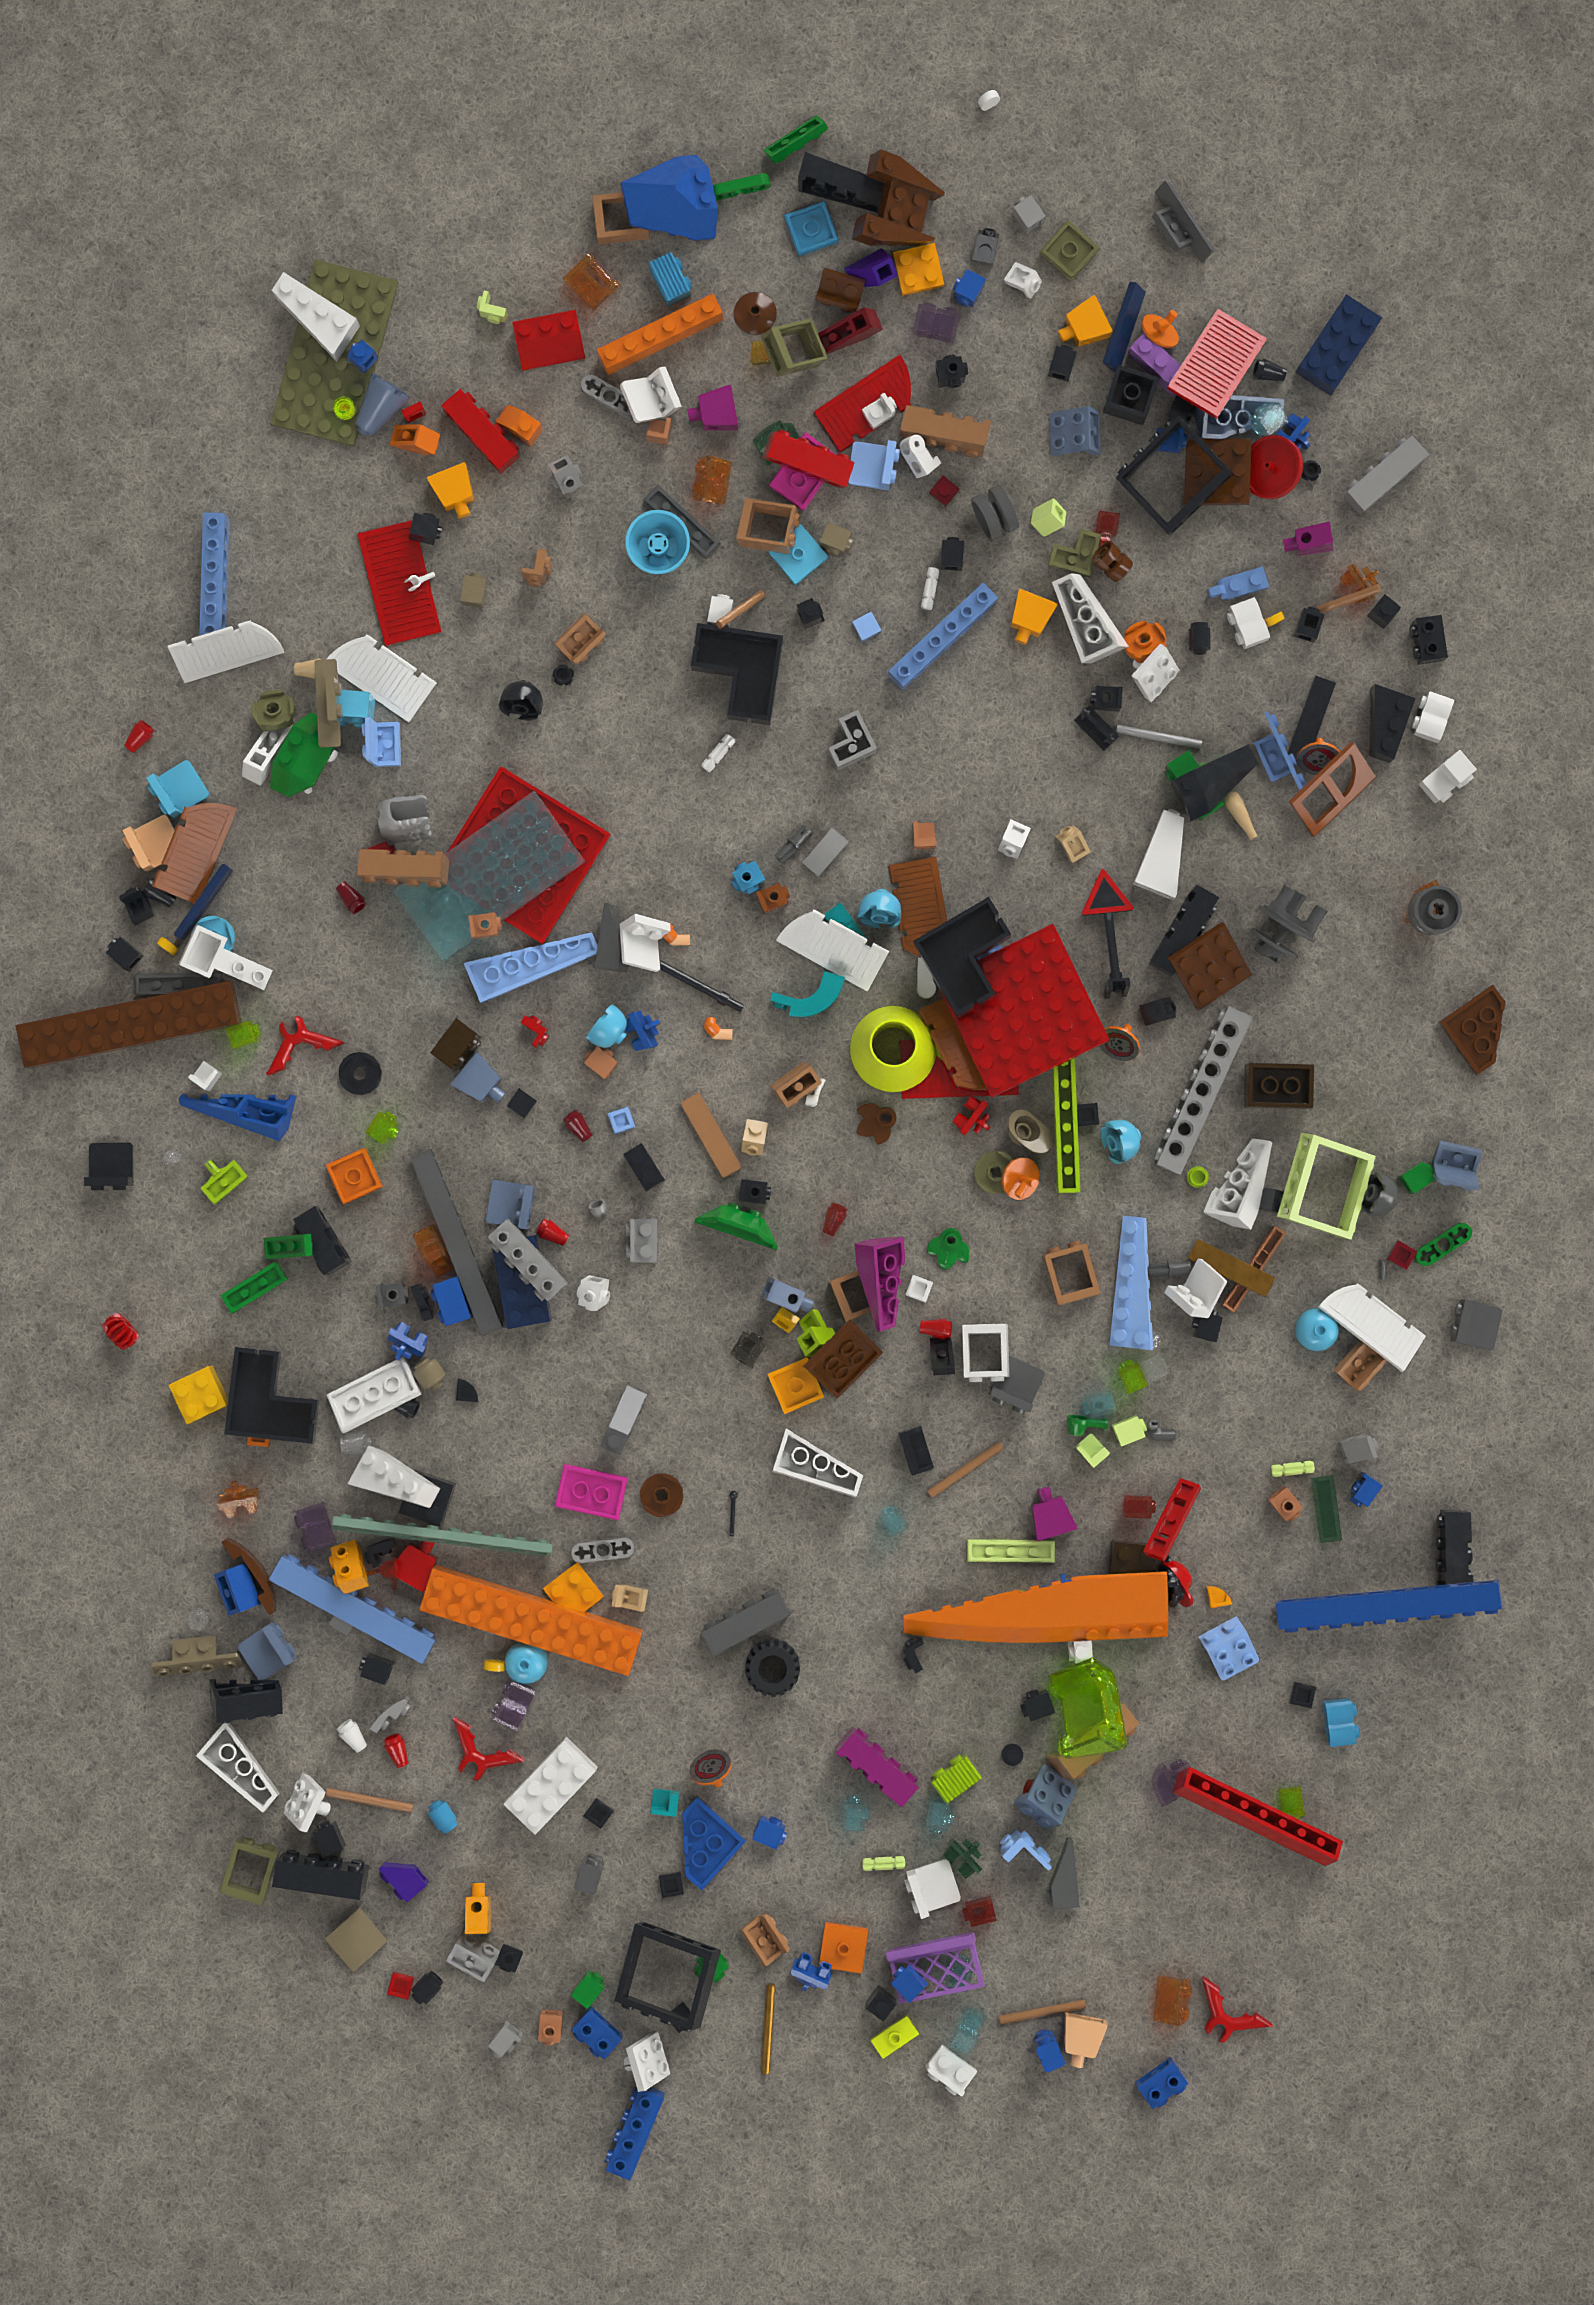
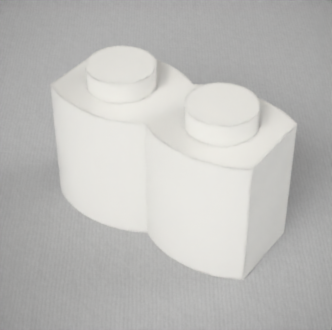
(1248, 623)
(1433, 717)

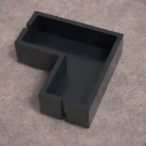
(748, 658)
(952, 950)
(257, 1410)

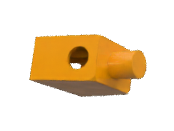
(1086, 324)
(453, 489)
(1031, 615)
(476, 1921)

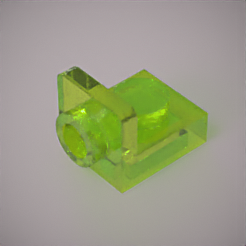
(1292, 1801)

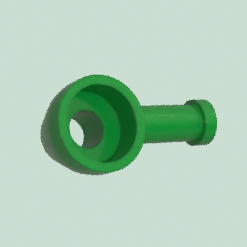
(1078, 1426)

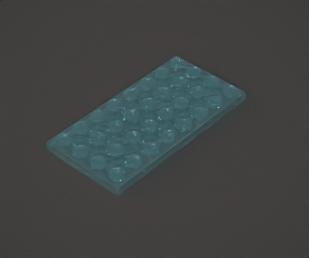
(491, 873)

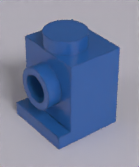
(362, 356)
(1364, 1490)

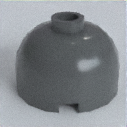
(1380, 1195)

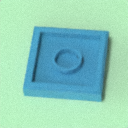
(811, 228)

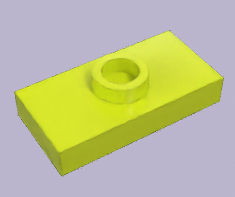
(894, 2036)

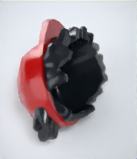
(1178, 1581)

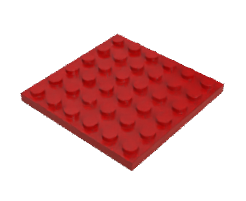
(544, 911)
(1036, 1015)

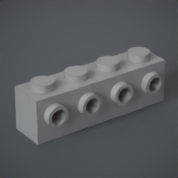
(1386, 475)
(528, 1260)

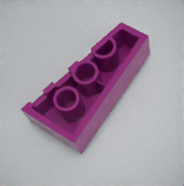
(876, 1766)

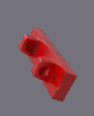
(1172, 1519)

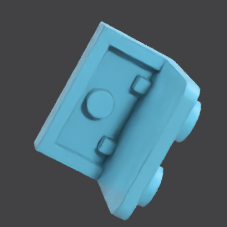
(178, 788)

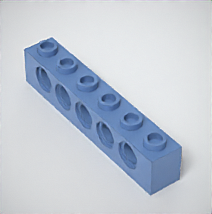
(214, 572)
(942, 636)

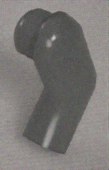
(1158, 1433)

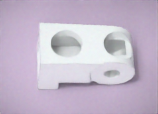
(918, 456)
(925, 984)

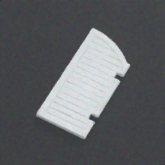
(224, 650)
(383, 675)
(834, 948)
(1374, 1324)

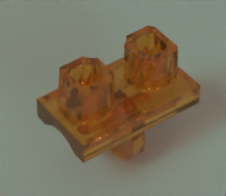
(1354, 575)
(236, 1497)

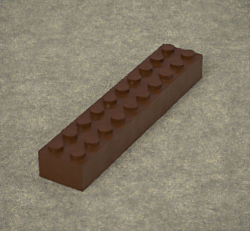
(128, 1024)

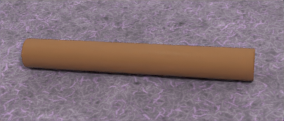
(1349, 598)
(740, 609)

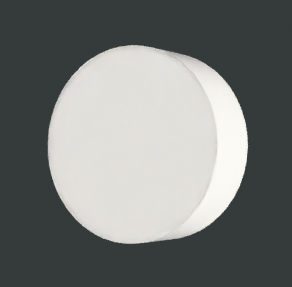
(988, 100)

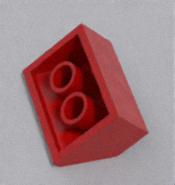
(548, 340)

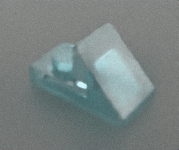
(967, 2030)

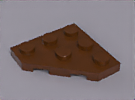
(1477, 1028)

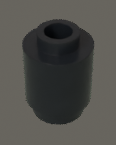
(1199, 638)
(426, 1988)

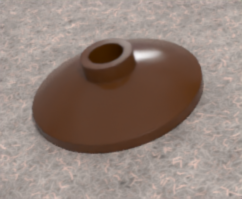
(759, 322)

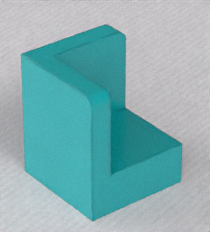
(665, 1802)

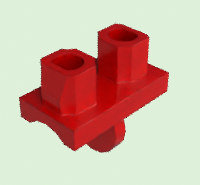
(977, 1108)

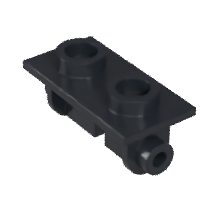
(1096, 728)

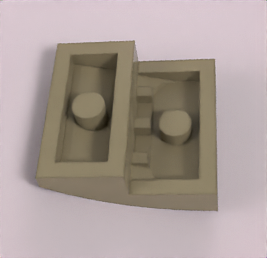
(355, 1940)

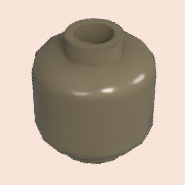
(429, 1374)

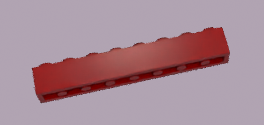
(1257, 1816)

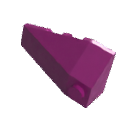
(879, 1270)

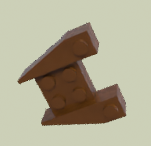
(901, 204)

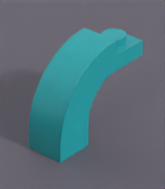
(817, 1003)

